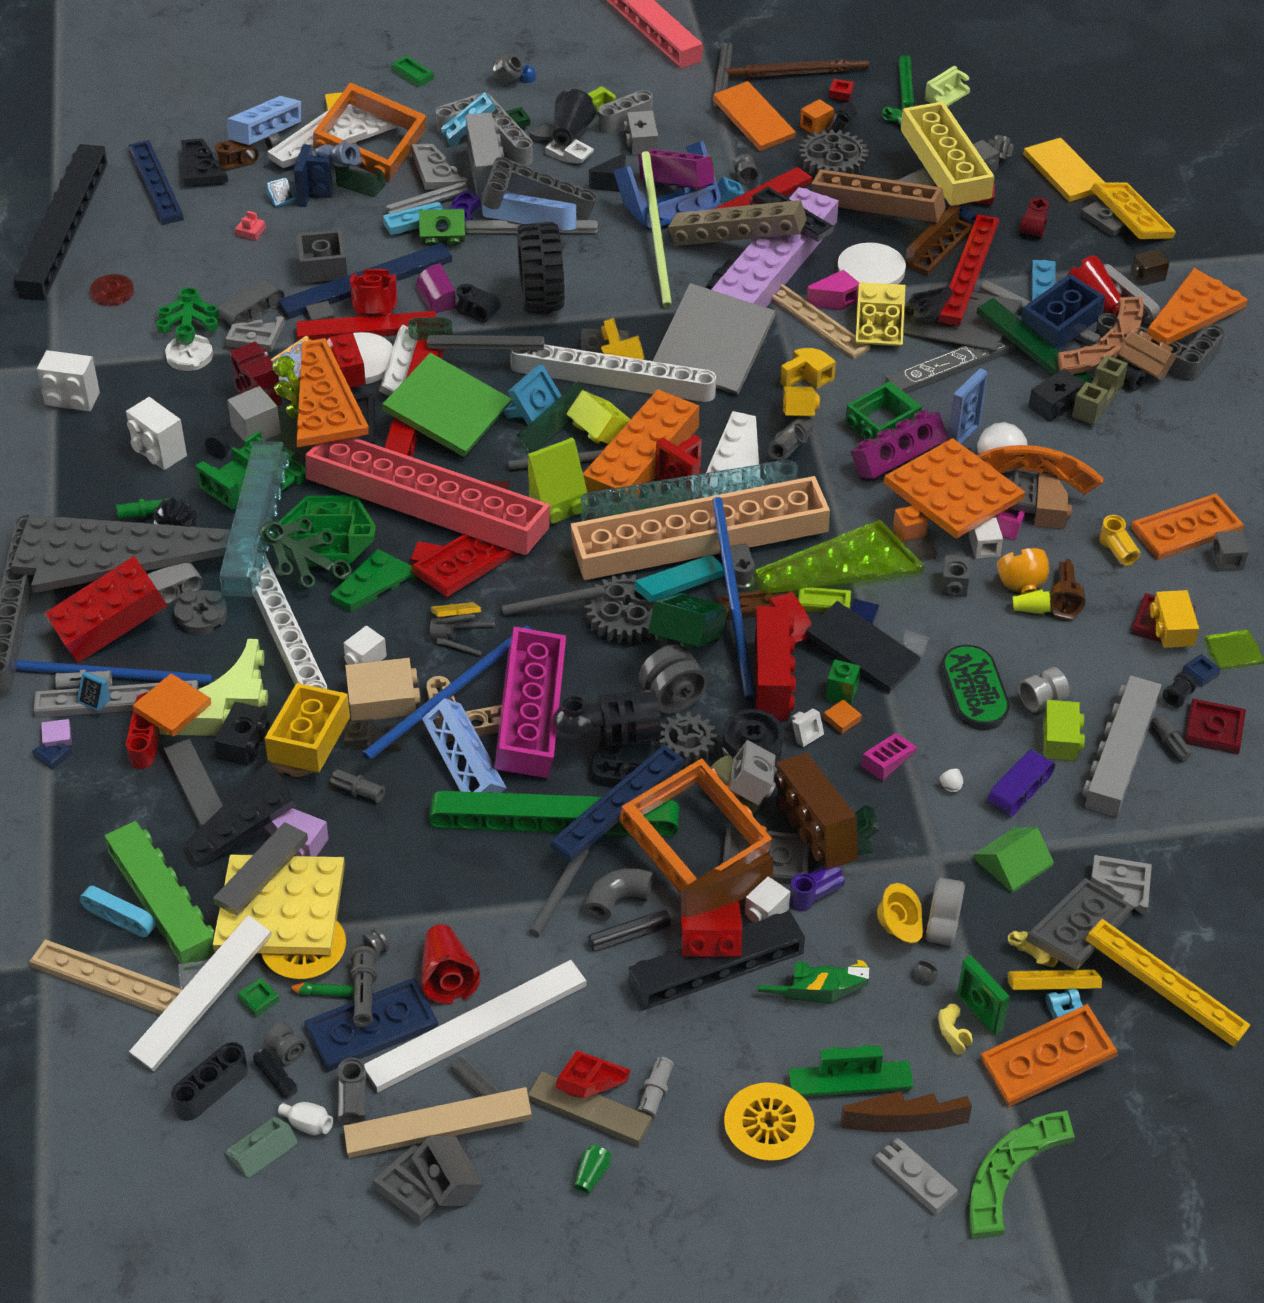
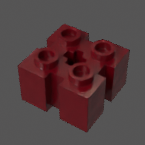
(254, 369)

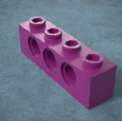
(930, 433)

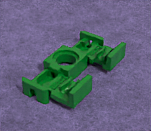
(293, 472)

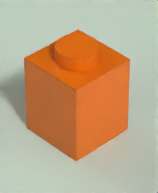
(816, 116)
(909, 523)

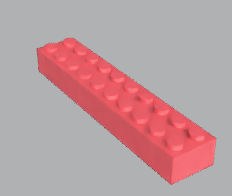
(429, 493)

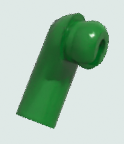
(892, 115)

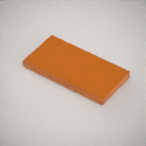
(754, 116)
(1185, 526)
(1048, 1055)

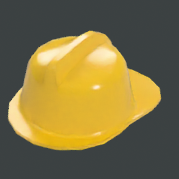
(901, 913)

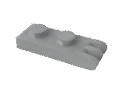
(916, 1176)

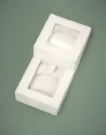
(573, 153)

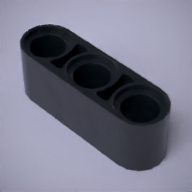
(203, 1093)

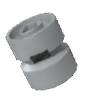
(1046, 686)

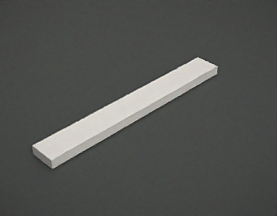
(474, 1026)

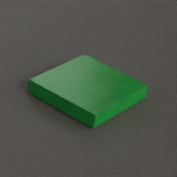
(983, 995)

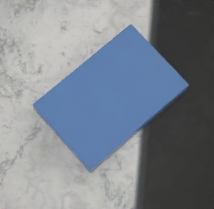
(967, 407)

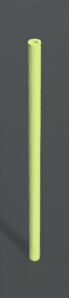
(656, 230)

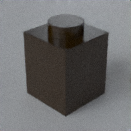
(1150, 267)

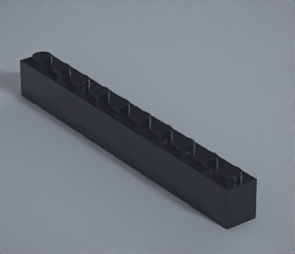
(61, 223)

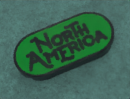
(975, 686)

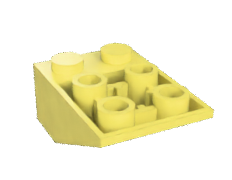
(880, 314)

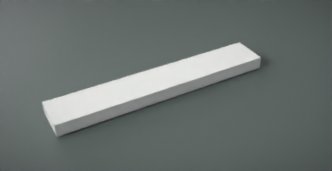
(200, 993)

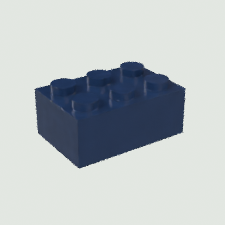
(1064, 310)

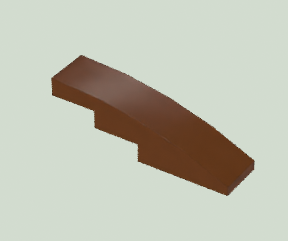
(724, 887)
(895, 1114)

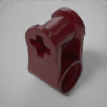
(1035, 218)

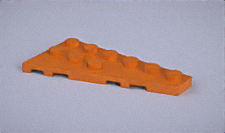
(1194, 306)
(325, 400)

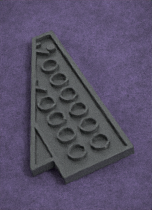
(82, 550)

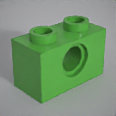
(432, 218)

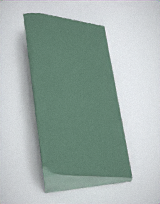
(262, 1146)

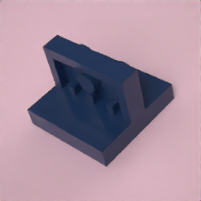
(312, 176)

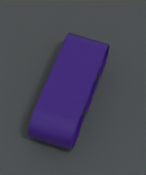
(1021, 782)

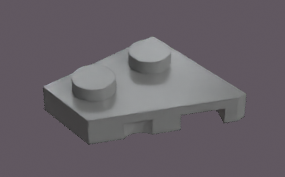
(264, 334)

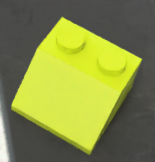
(597, 417)

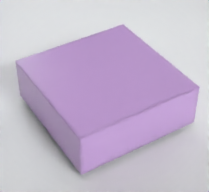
(56, 733)

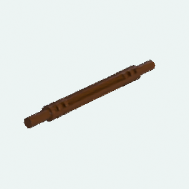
(797, 68)

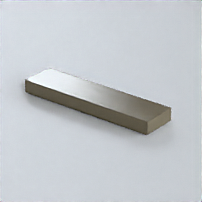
(592, 1111)

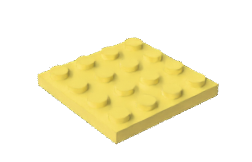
(295, 906)

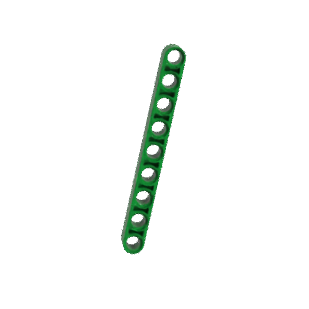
(530, 812)

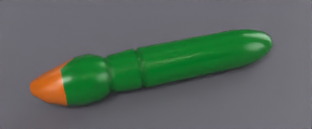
(323, 989)

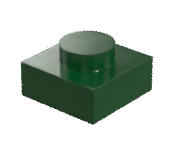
(519, 116)

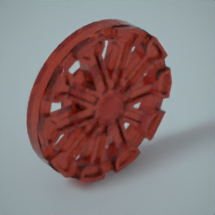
(103, 291)

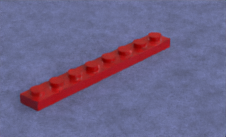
(969, 269)

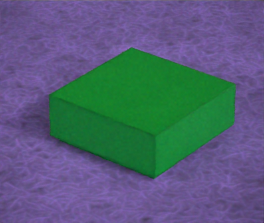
(258, 997)

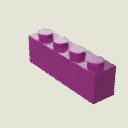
(680, 169)

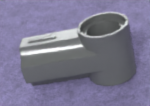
(351, 1091)

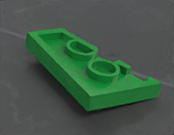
(370, 579)

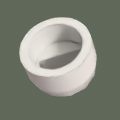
(951, 780)

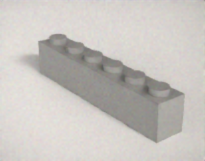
(1123, 746)

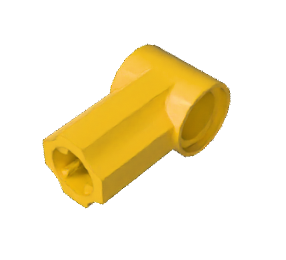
(1117, 539)

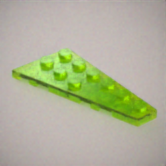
(851, 557)

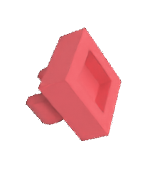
(250, 227)

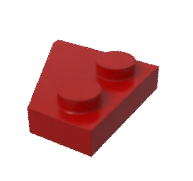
(590, 1075)

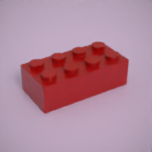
(106, 609)
(774, 661)

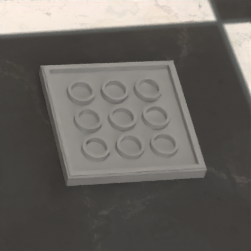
(716, 335)

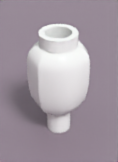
(307, 1117)

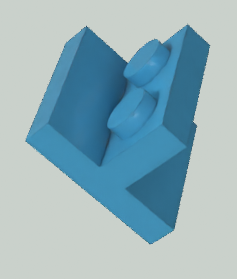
(531, 395)

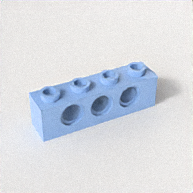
(264, 120)

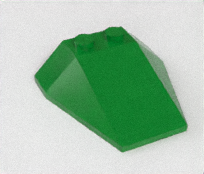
(343, 517)

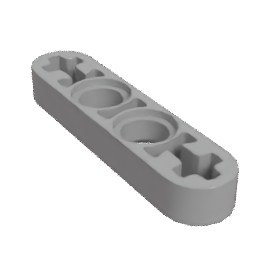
(1128, 289)

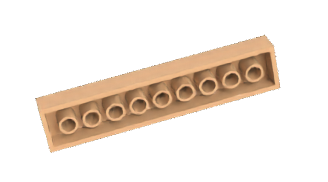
(690, 531)

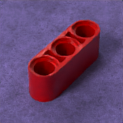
(142, 740)

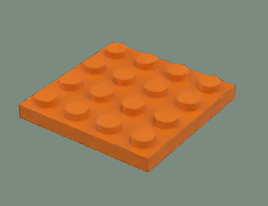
(954, 488)

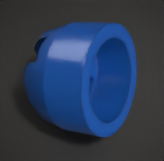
(528, 74)

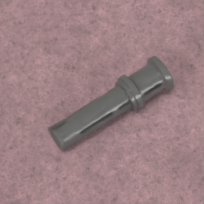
(363, 976)

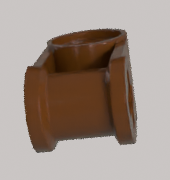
(235, 154)

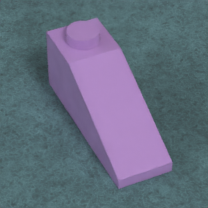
(313, 826)

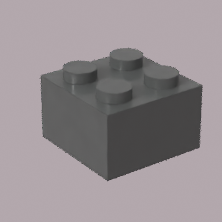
(322, 256)

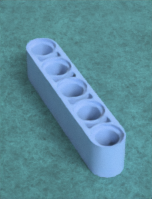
(533, 210)

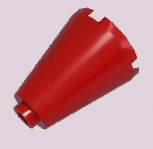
(1096, 276)
(447, 967)

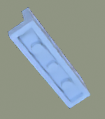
(465, 741)

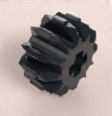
(174, 513)

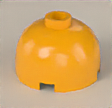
(1025, 571)

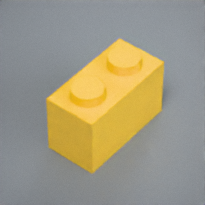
(800, 401)
(1174, 619)

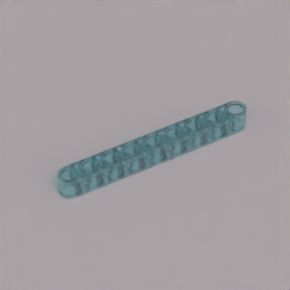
(681, 489)

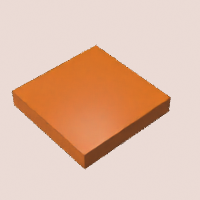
(172, 704)

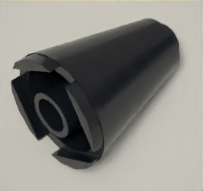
(572, 115)

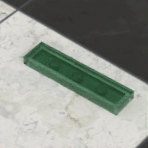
(550, 420)

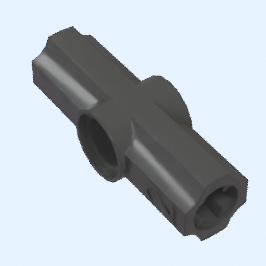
(791, 438)

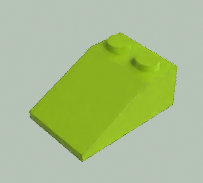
(557, 479)

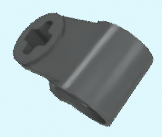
(743, 566)

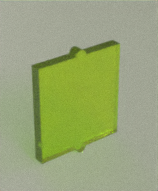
(1234, 649)

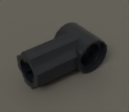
(842, 118)

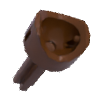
(1067, 593)

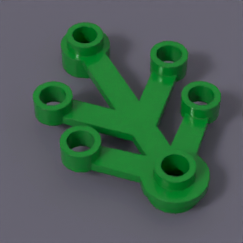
(187, 299)

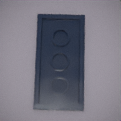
(397, 1016)

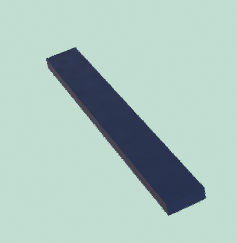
(340, 288)

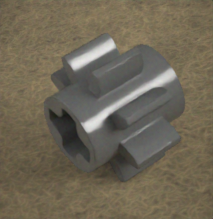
(1003, 145)

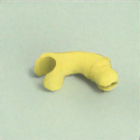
(1018, 940)
(956, 1038)

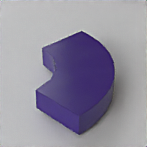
(468, 201)

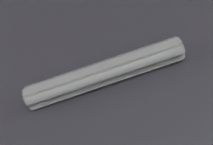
(427, 198)

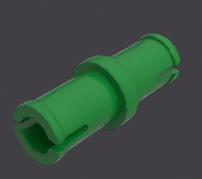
(137, 509)

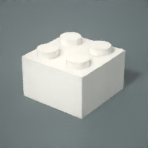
(68, 380)
(156, 433)

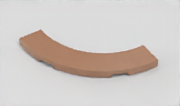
(1089, 357)

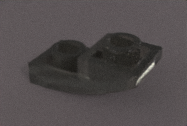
(364, 733)

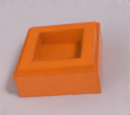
(842, 716)

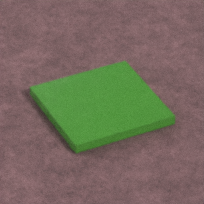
(446, 404)

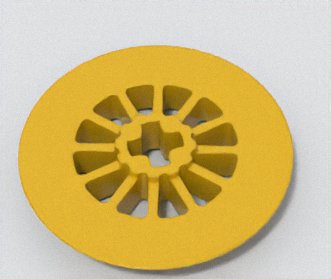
(282, 966)
(771, 1095)

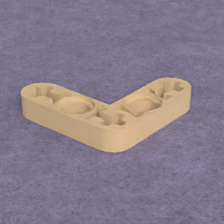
(478, 714)

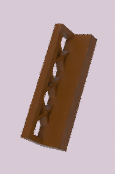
(932, 239)

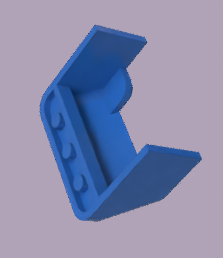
(670, 204)

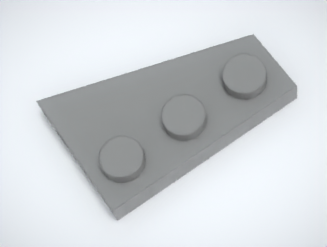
(433, 167)

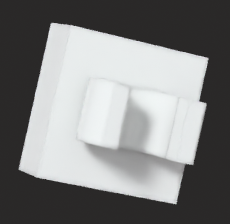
(807, 726)

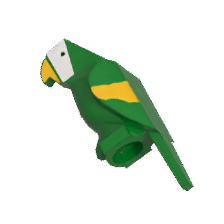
(822, 983)

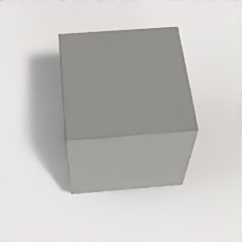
(252, 413)

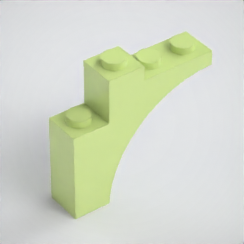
(239, 684)

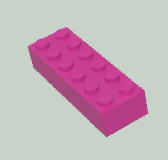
(529, 702)

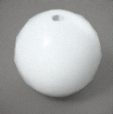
(999, 436)

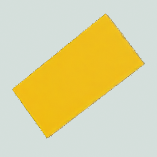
(1063, 168)
(1133, 211)

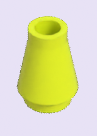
(1033, 602)

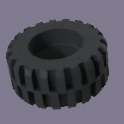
(540, 267)

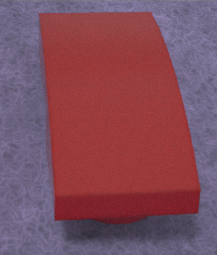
(796, 611)

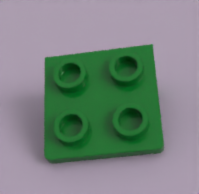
(223, 483)

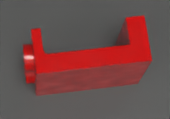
(713, 933)

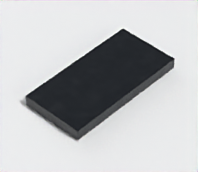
(863, 644)

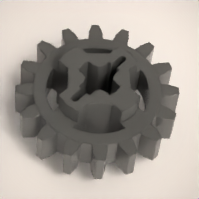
(689, 737)

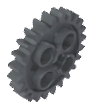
(833, 153)
(620, 612)

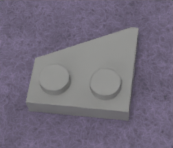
(1124, 879)

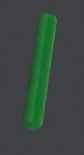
(906, 81)

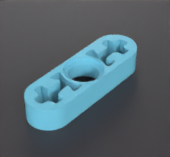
(117, 911)

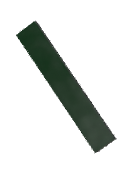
(1024, 337)

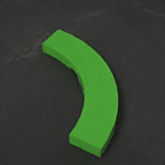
(1005, 1161)

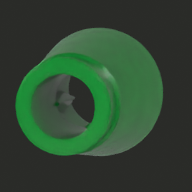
(592, 1167)

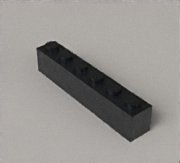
(676, 976)

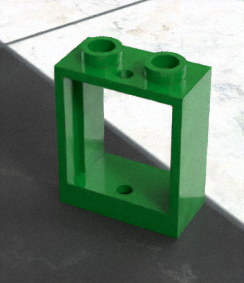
(885, 395)

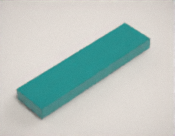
(679, 578)

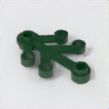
(301, 550)

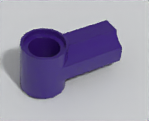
(809, 887)

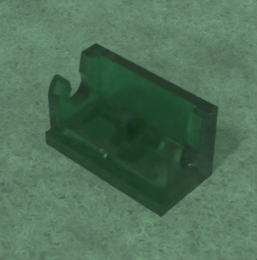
(359, 181)

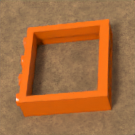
(384, 108)
(725, 799)

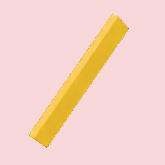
(1167, 982)

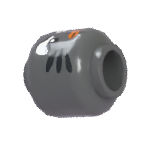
(507, 69)

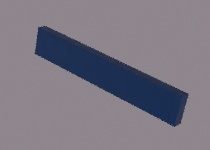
(156, 182)
(607, 810)

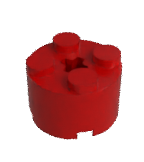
(374, 292)

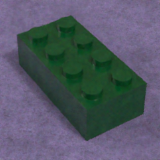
(687, 620)

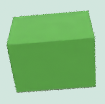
(1016, 857)

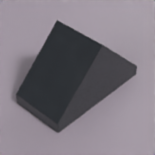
(602, 176)

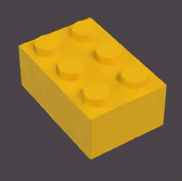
(307, 727)

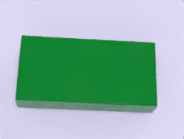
(412, 71)

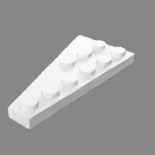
(351, 126)
(737, 445)

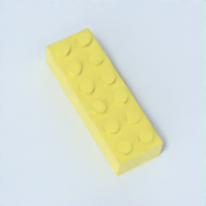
(947, 153)

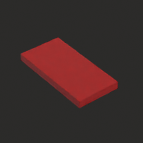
(460, 563)

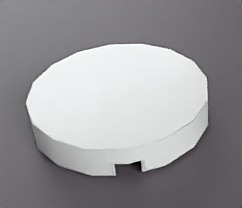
(189, 356)

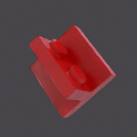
(679, 460)

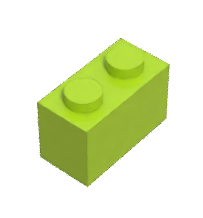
(1062, 730)

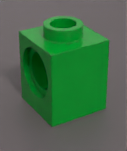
(842, 682)

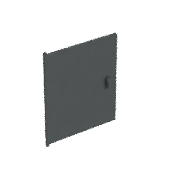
(973, 329)

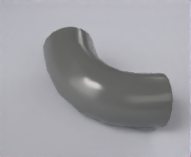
(615, 886)

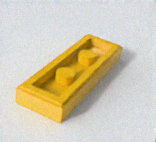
(1054, 979)

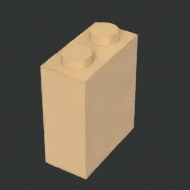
(382, 689)

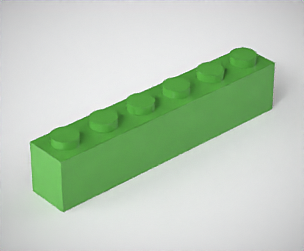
(160, 894)

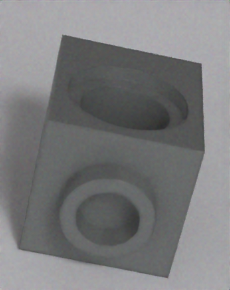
(1229, 551)
(956, 575)

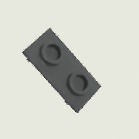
(593, 339)

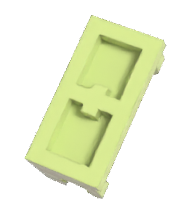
(947, 87)

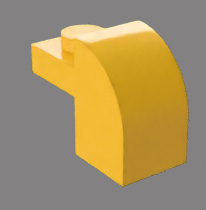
(628, 347)
(810, 365)

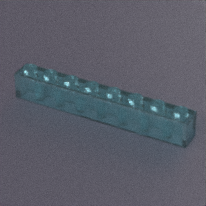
(255, 507)

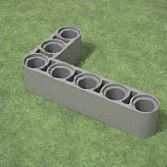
(513, 138)

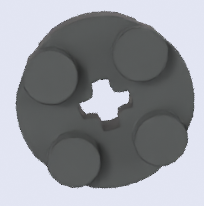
(194, 601)

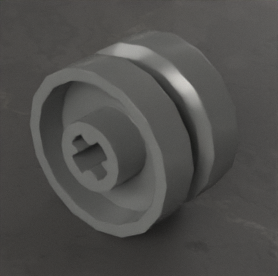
(674, 678)

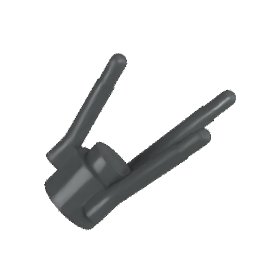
(443, 628)

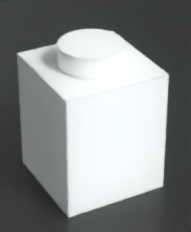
(986, 539)
(365, 647)
(766, 900)

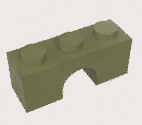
(1096, 397)

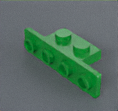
(851, 1072)

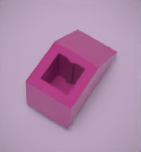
(834, 292)

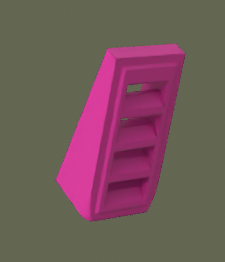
(1010, 522)
(882, 769)

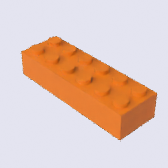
(632, 453)

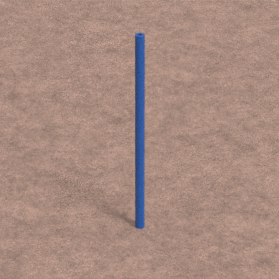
(733, 597)
(124, 673)
(446, 693)

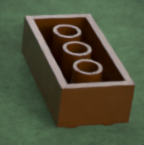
(816, 811)

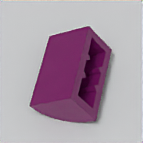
(436, 289)

